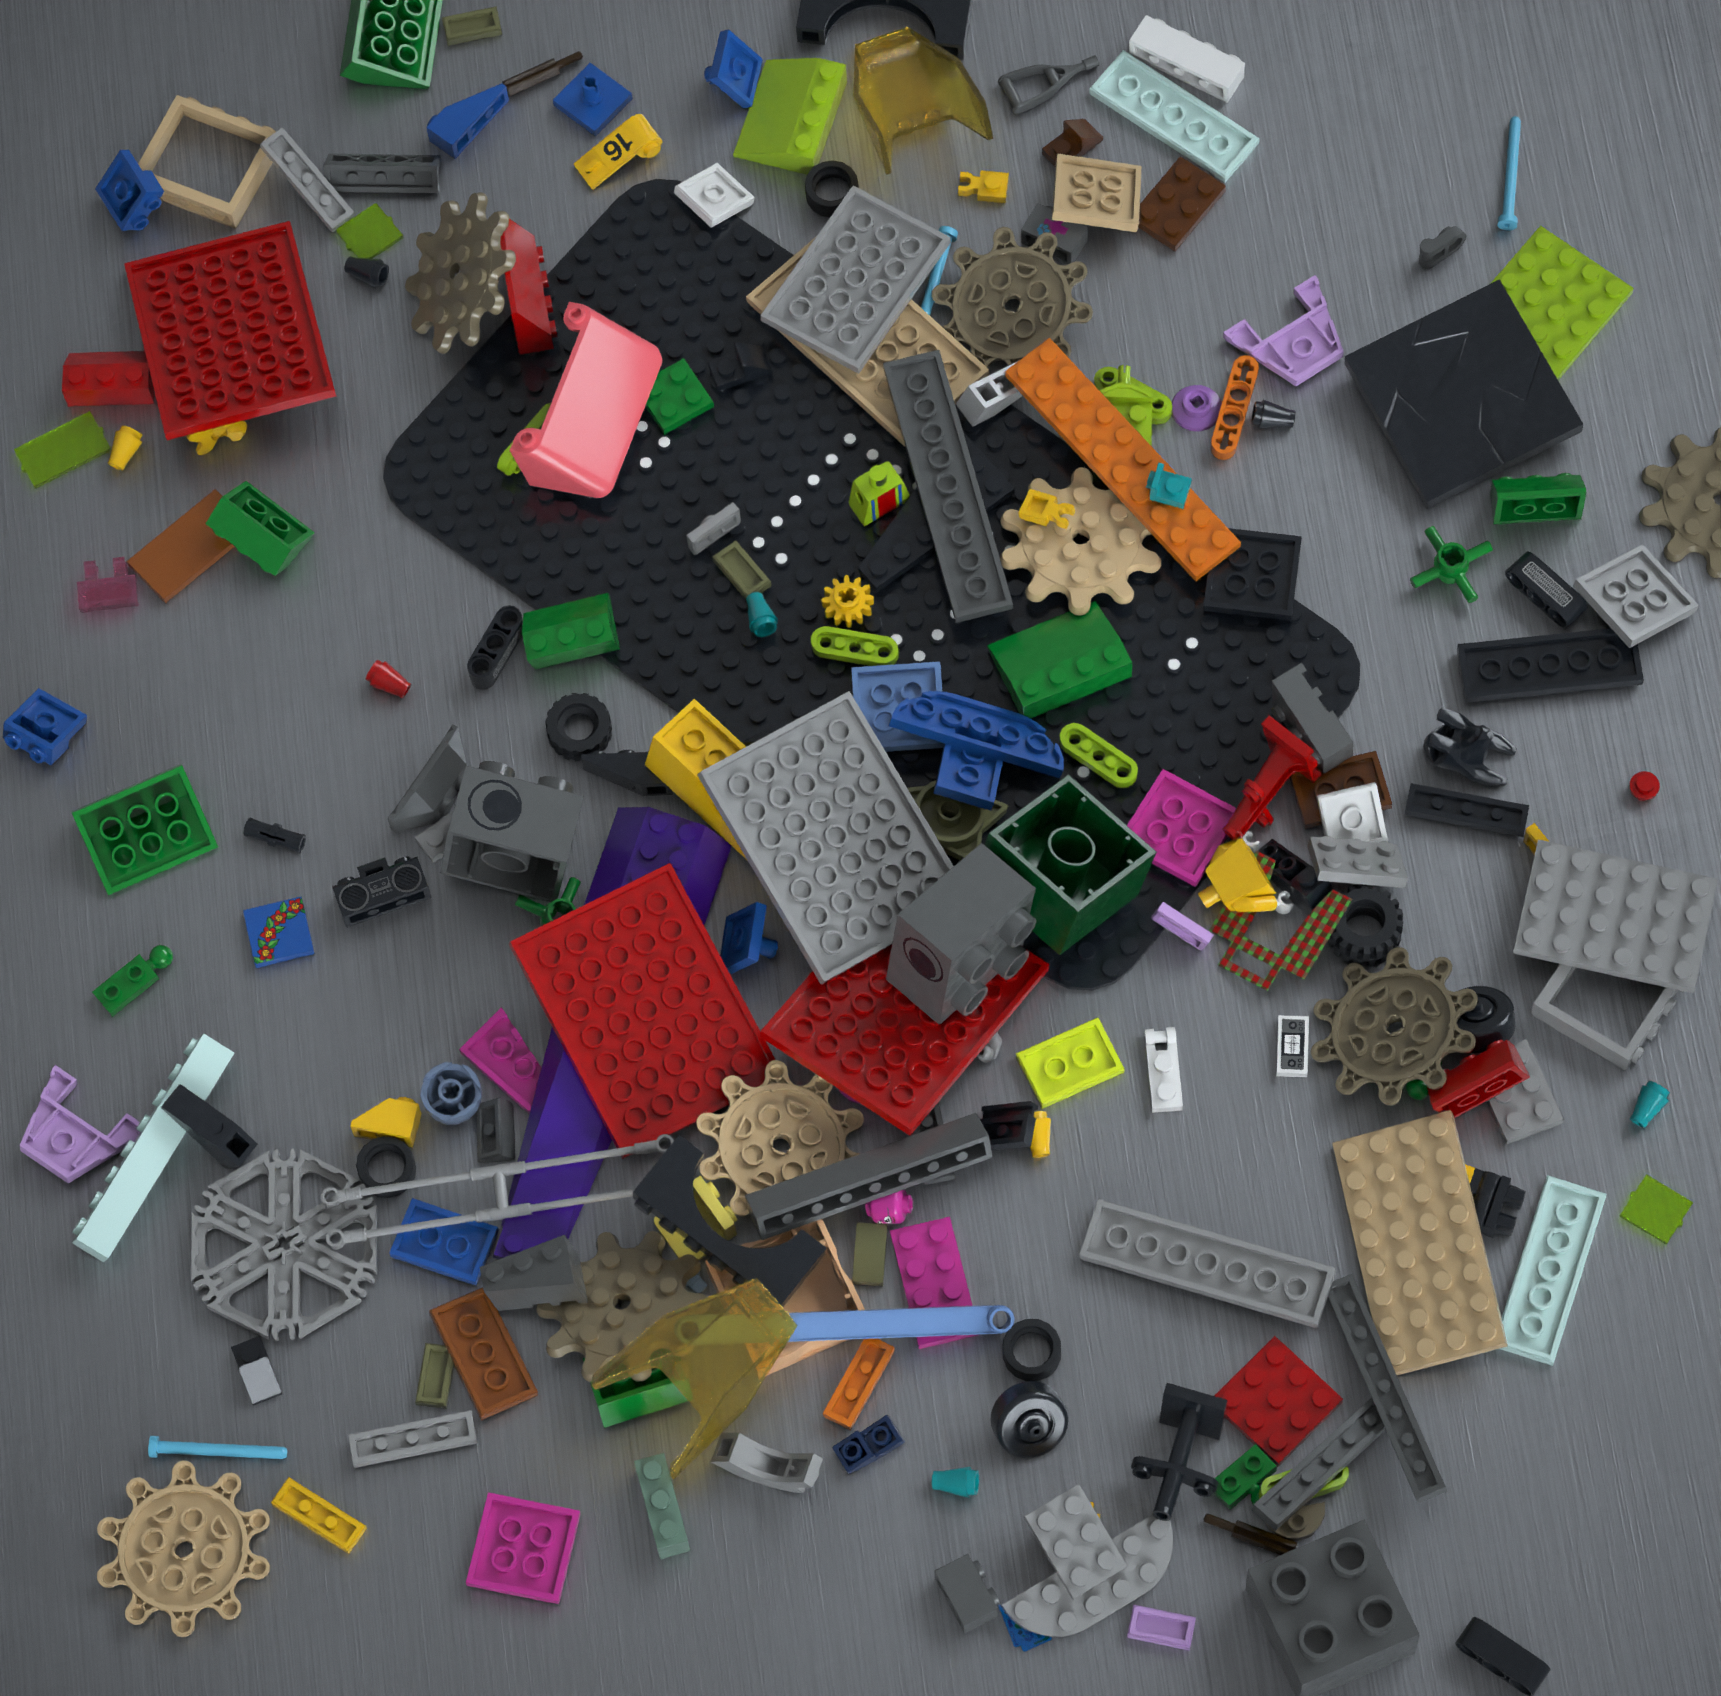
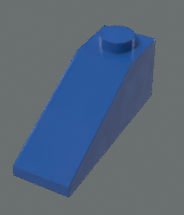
(462, 121)

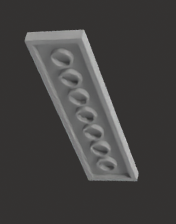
(1207, 1263)

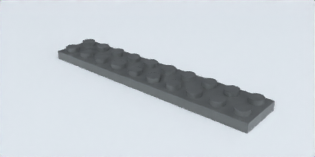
(947, 486)

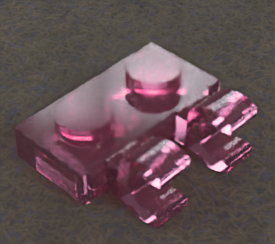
(107, 593)

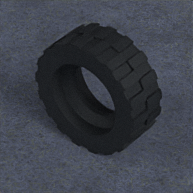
(570, 706)

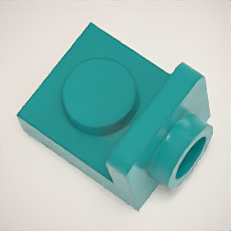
(1168, 487)

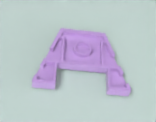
(1299, 347)
(64, 1140)

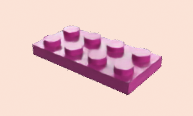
(931, 1270)

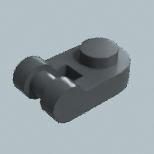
(1437, 249)

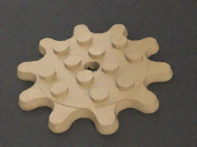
(1076, 568)
(771, 1113)
(174, 1516)

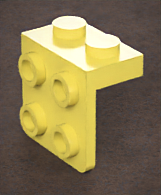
(719, 1218)

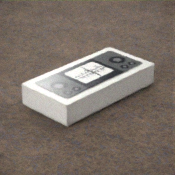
(1292, 1046)

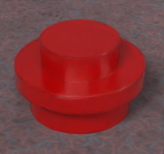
(1644, 785)

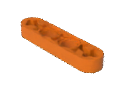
(1234, 407)

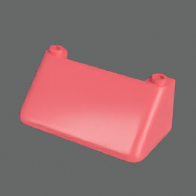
(592, 408)

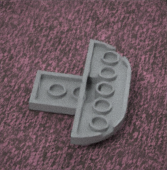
(1091, 1569)

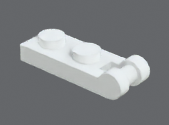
(1163, 1071)

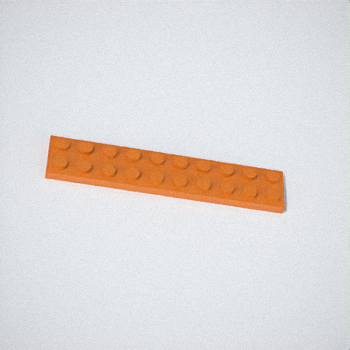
(1119, 457)

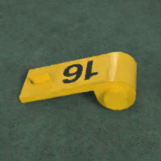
(629, 139)

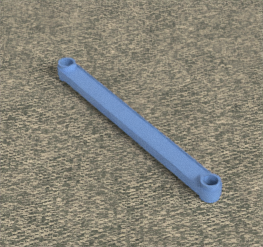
(898, 1323)

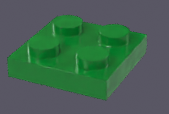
(677, 397)

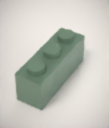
(662, 1505)

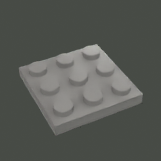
(1636, 596)

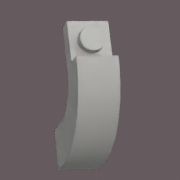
(766, 1465)

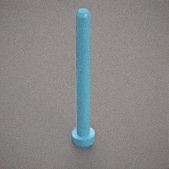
(1508, 220)
(936, 272)
(214, 1449)

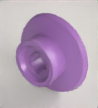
(1196, 418)

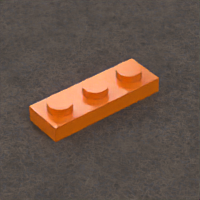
(858, 1382)

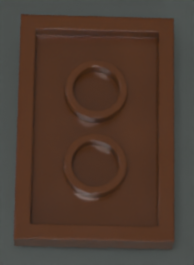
(1179, 203)
(1351, 773)

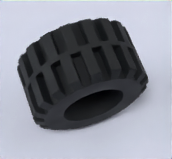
(1374, 947)

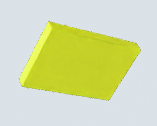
(1070, 1063)

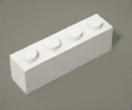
(1187, 58)

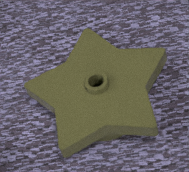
(967, 822)

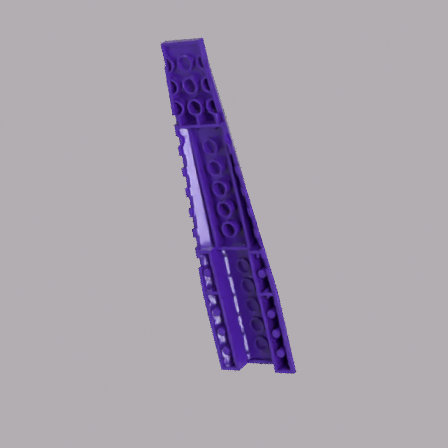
(562, 1113)

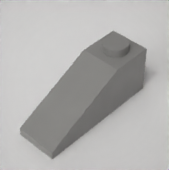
(987, 397)

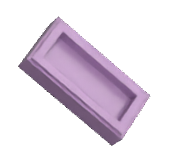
(1182, 926)
(1161, 1627)

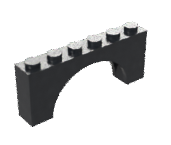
(944, 18)
(670, 1197)

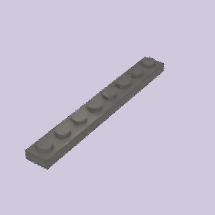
(1385, 1389)

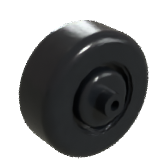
(1490, 1019)
(1029, 1419)

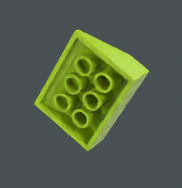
(792, 113)

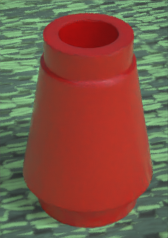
(387, 679)

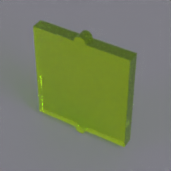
(369, 233)
(1656, 1209)

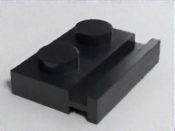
(1009, 1124)

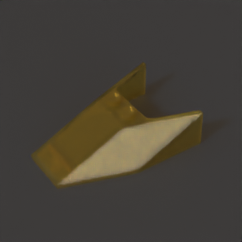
(910, 85)
(712, 1354)

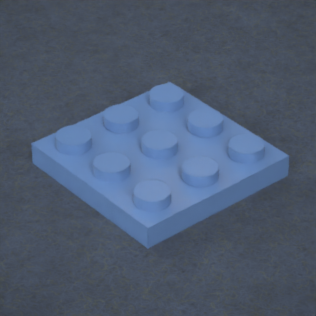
(883, 688)

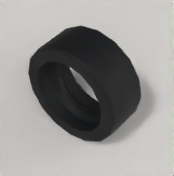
(820, 172)
(380, 1145)
(1041, 1328)

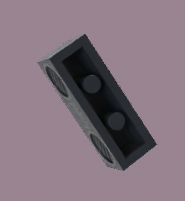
(382, 892)

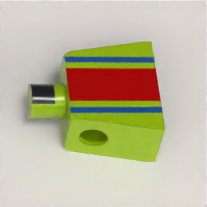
(877, 493)

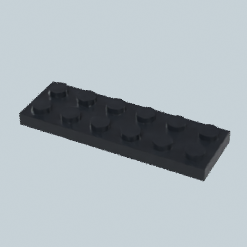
(1547, 665)

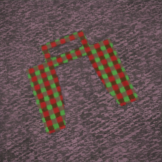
(1301, 949)

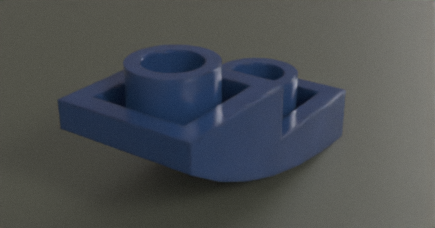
(868, 1445)

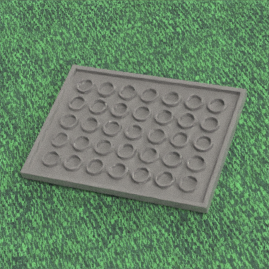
(828, 832)

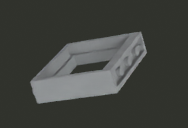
(1588, 1037)

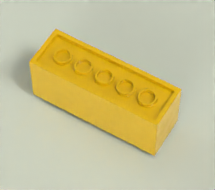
(683, 750)

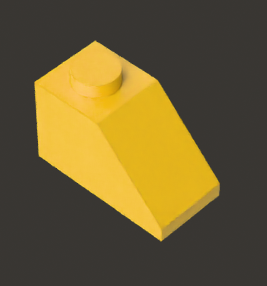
(390, 1118)

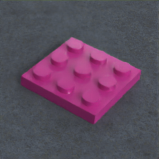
(1181, 826)
(523, 1548)

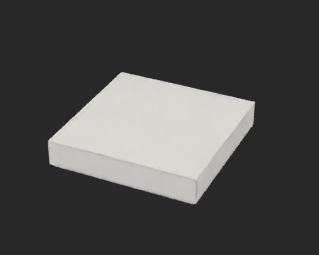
(714, 195)
(1353, 814)

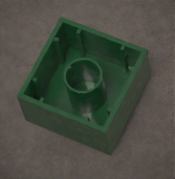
(1076, 859)

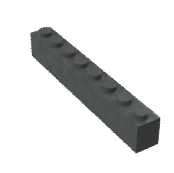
(869, 1176)

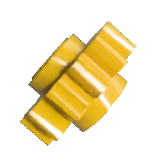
(839, 602)

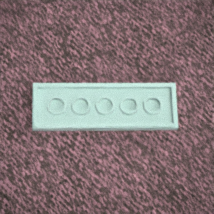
(1174, 116)
(1550, 1269)

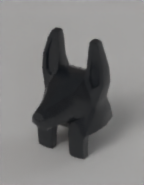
(1465, 746)

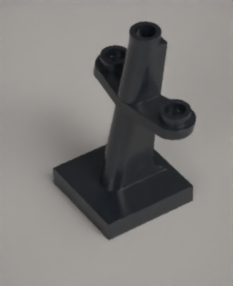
(1192, 1415)

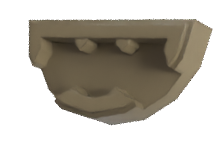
(1302, 1523)

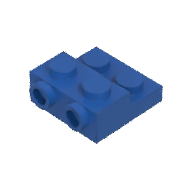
(129, 192)
(43, 727)

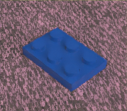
(448, 1249)

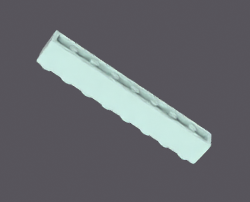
(149, 1152)

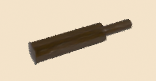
(539, 73)
(1253, 1535)

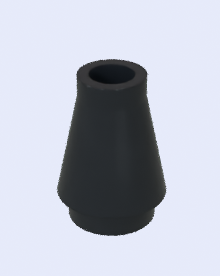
(368, 270)
(1272, 415)

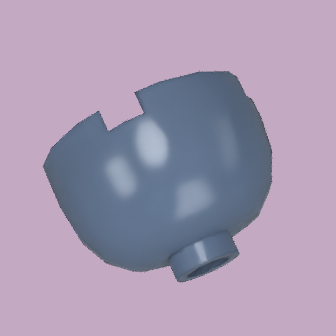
(451, 1093)

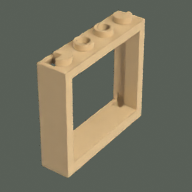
(193, 200)

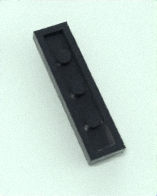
(1467, 810)

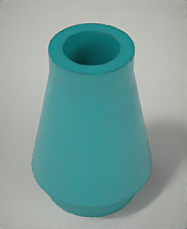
(761, 617)
(1649, 1103)
(957, 1481)

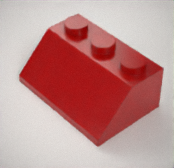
(107, 379)
(1479, 1079)

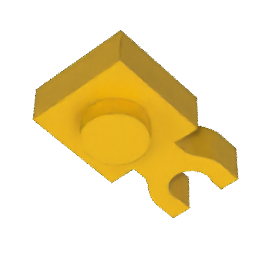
(989, 187)
(1042, 507)

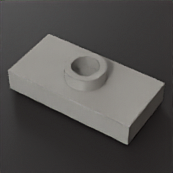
(713, 528)

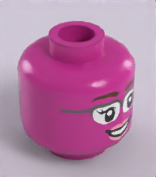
(890, 1208)

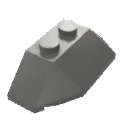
(433, 788)

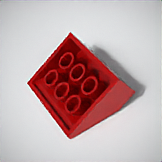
(526, 291)

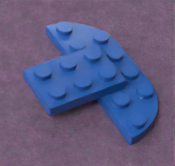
(976, 743)

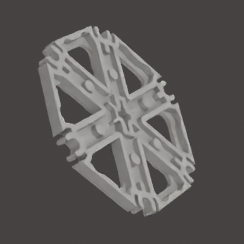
(263, 1236)

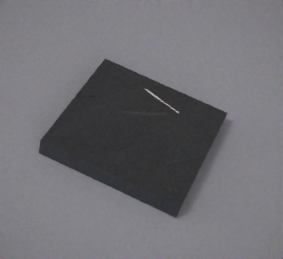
(1463, 394)

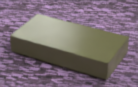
(472, 26)
(741, 570)
(869, 1254)
(435, 1377)

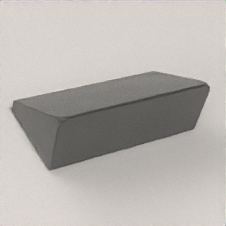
(495, 1131)

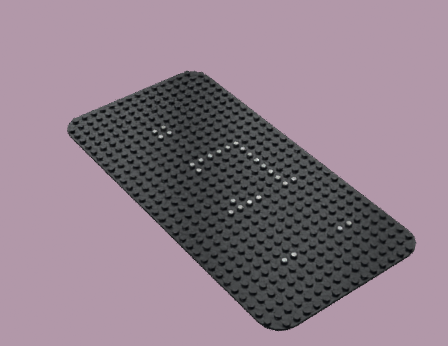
(789, 462)

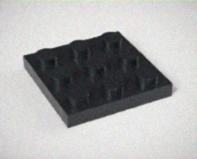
(1256, 577)

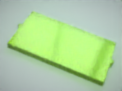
(62, 449)

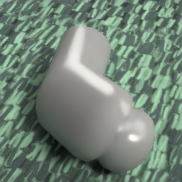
(991, 1050)

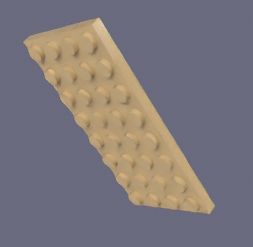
(910, 335)
(1420, 1243)

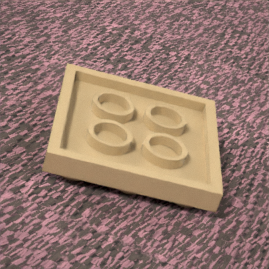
(1096, 192)

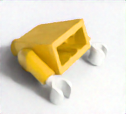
(1241, 880)

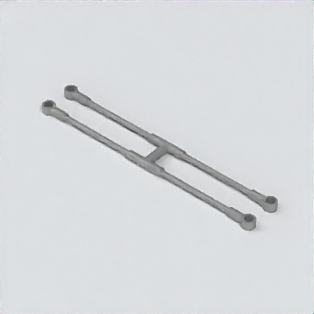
(498, 1174)

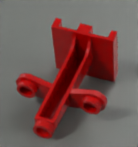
(1287, 757)

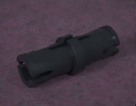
(274, 835)

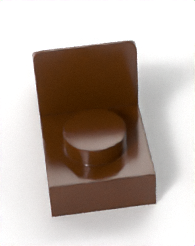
(1076, 140)

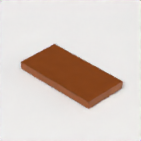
(181, 551)
(483, 1353)

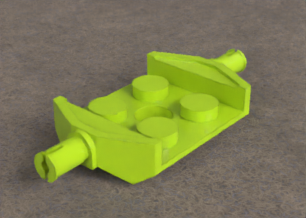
(1132, 403)

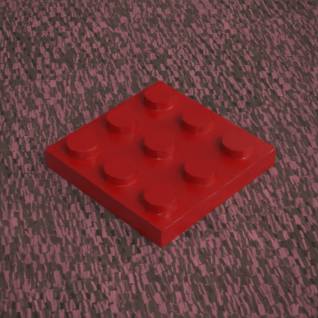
(1277, 1401)

